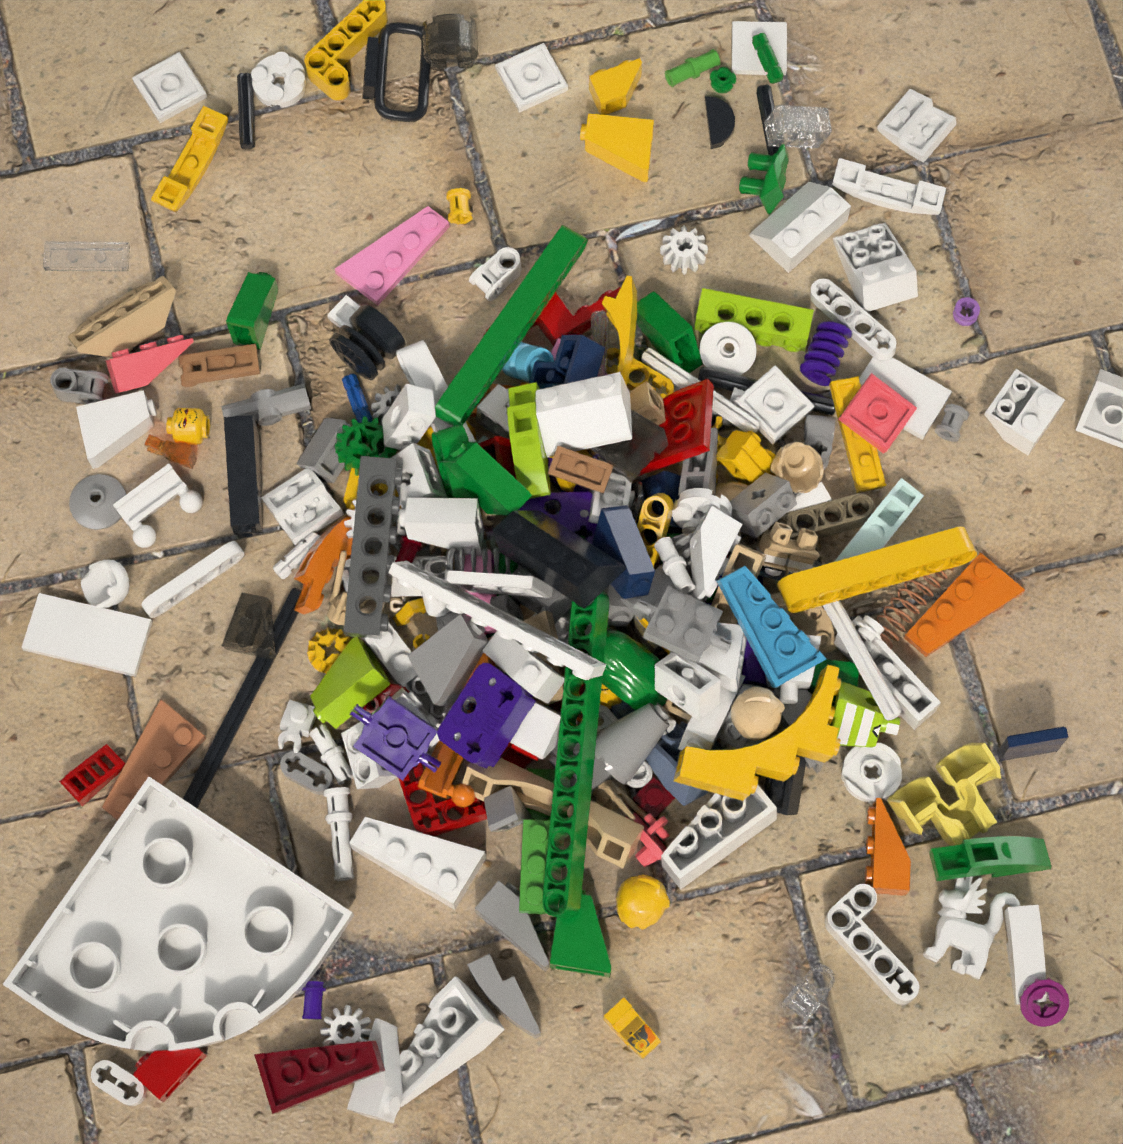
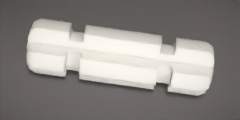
(295, 556)

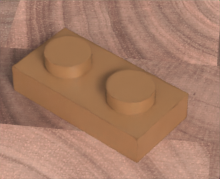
(580, 469)

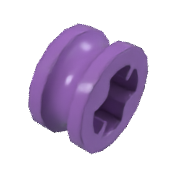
(965, 320)

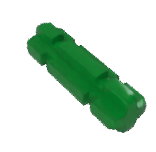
(767, 58)

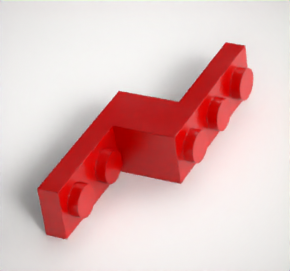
(558, 321)

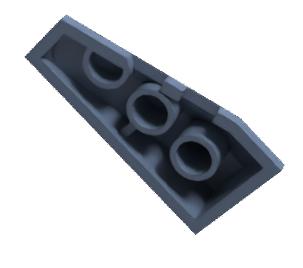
(665, 757)

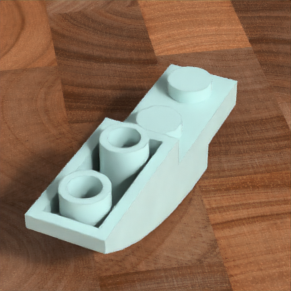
(884, 520)

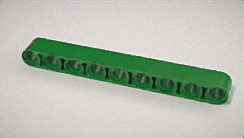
(510, 327)

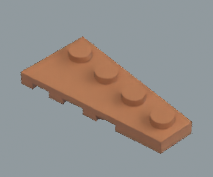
(158, 754)

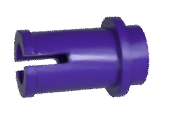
(313, 1000)

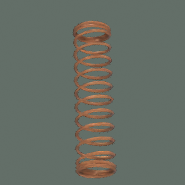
(905, 602)

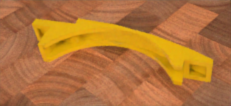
(623, 315)

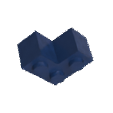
(575, 361)

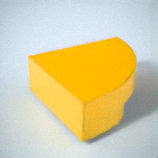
(408, 610)

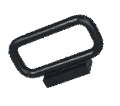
(376, 71)

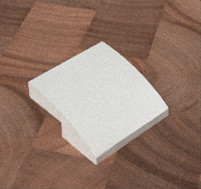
(916, 125)
(302, 506)

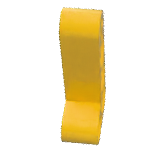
(367, 17)

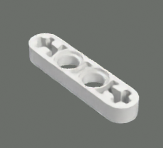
(855, 317)
(192, 579)

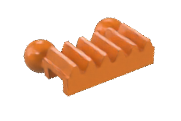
(442, 780)

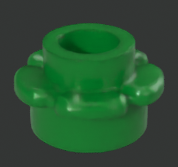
(719, 85)

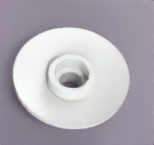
(718, 358)

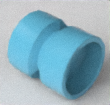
(523, 360)

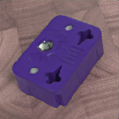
(571, 511)
(485, 716)

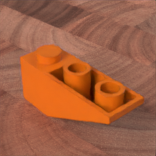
(889, 858)

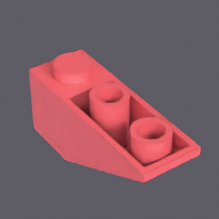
(140, 368)

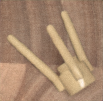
(338, 602)
(612, 797)

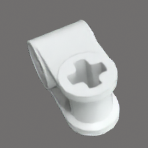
(493, 277)

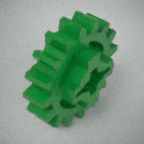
(367, 442)

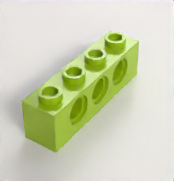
(767, 313)

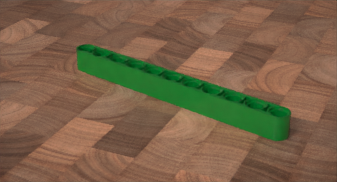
(581, 764)

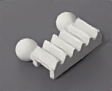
(150, 497)

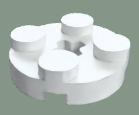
(279, 66)
(693, 500)
(869, 789)

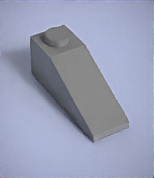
(701, 469)
(502, 913)

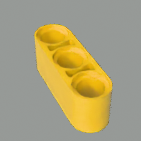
(658, 523)

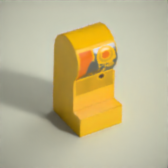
(631, 1028)

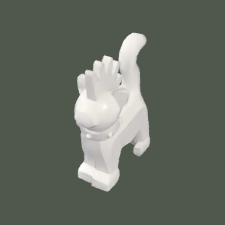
(965, 935)

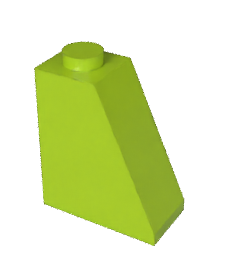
(350, 681)

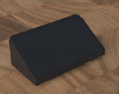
(786, 794)

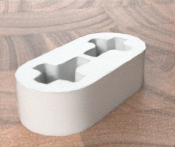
(122, 1077)

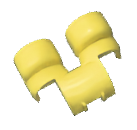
(966, 816)

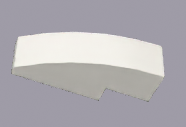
(1025, 948)

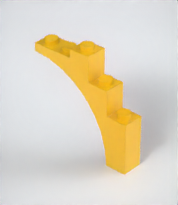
(734, 771)

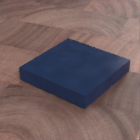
(1032, 743)

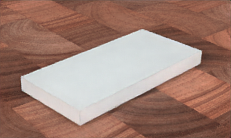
(87, 635)

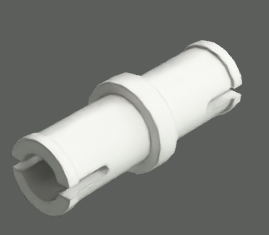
(674, 565)
(331, 754)

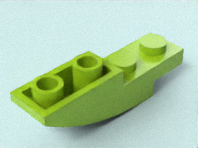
(526, 440)

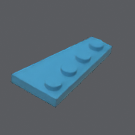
(771, 634)

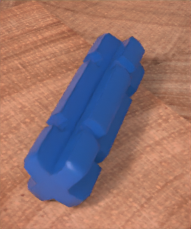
(356, 398)

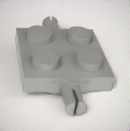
(682, 624)

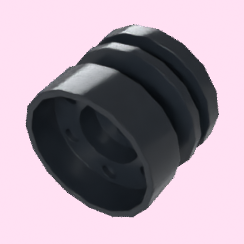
(366, 342)

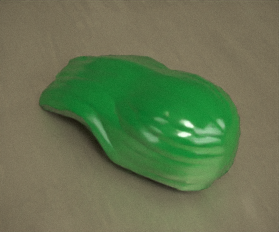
(630, 670)

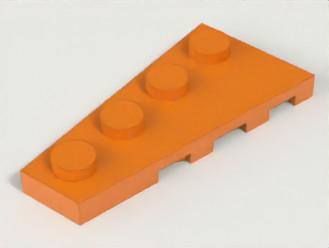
(968, 600)

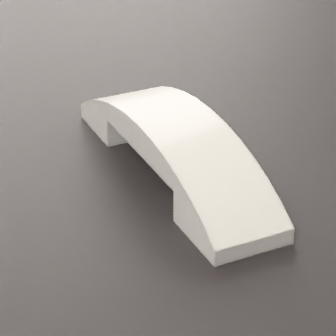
(886, 191)

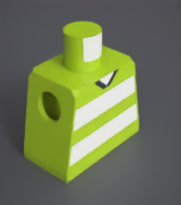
(860, 718)

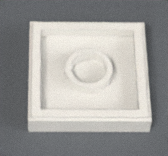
(743, 53)
(531, 77)
(169, 87)
(774, 404)

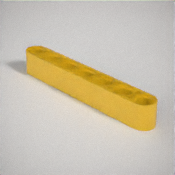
(876, 569)

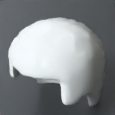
(105, 584)

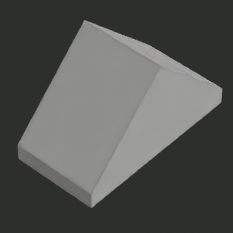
(505, 810)

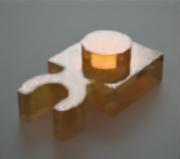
(175, 452)

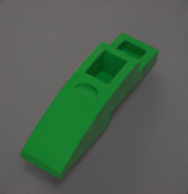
(990, 856)

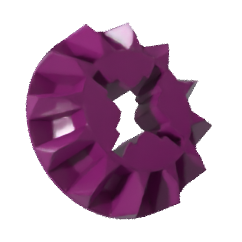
(1052, 1012)

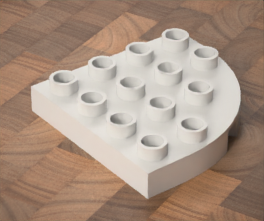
(176, 934)

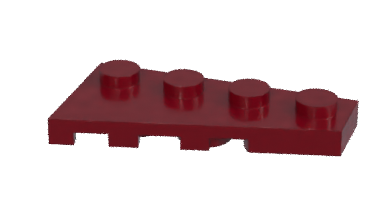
(309, 1073)

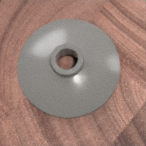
(96, 514)

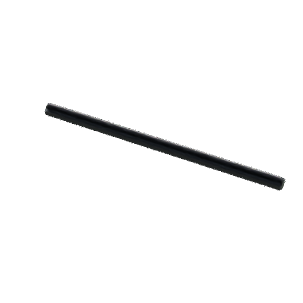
(241, 705)

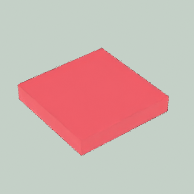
(877, 413)

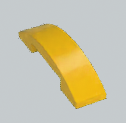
(193, 161)

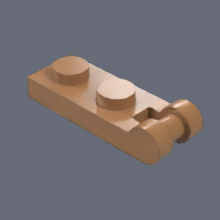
(219, 365)

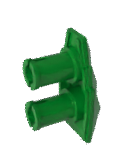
(771, 188)

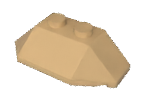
(126, 320)

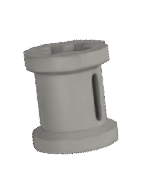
(952, 422)

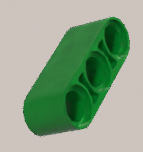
(442, 443)

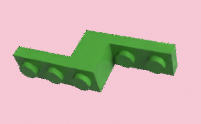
(534, 855)

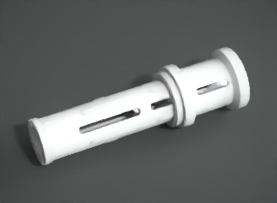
(339, 819)

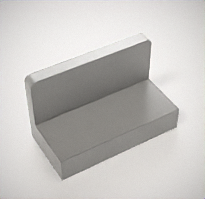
(320, 452)

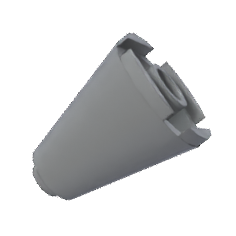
(630, 740)

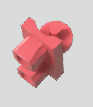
(653, 845)

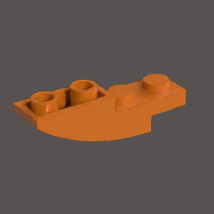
(319, 563)

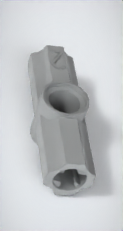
(270, 405)

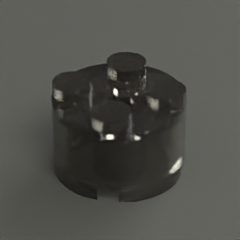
(450, 41)

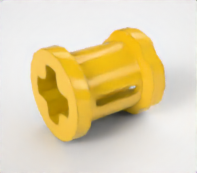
(459, 206)

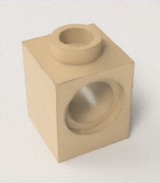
(648, 403)

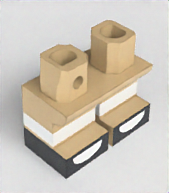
(787, 555)

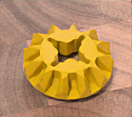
(325, 638)

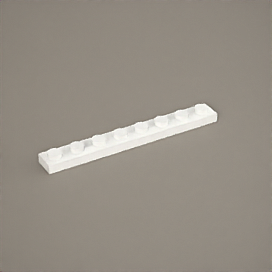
(505, 624)

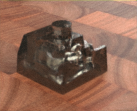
(634, 454)

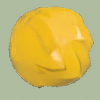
(641, 901)

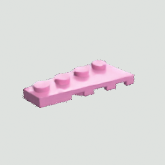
(388, 260)

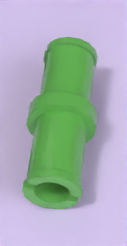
(692, 68)

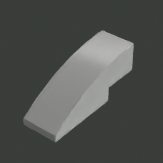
(504, 995)

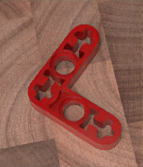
(429, 809)

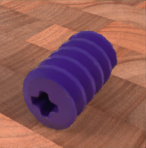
(824, 352)

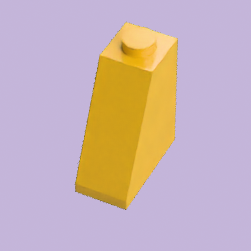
(620, 142)

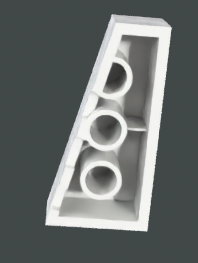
(424, 861)

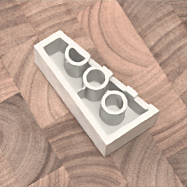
(716, 833)

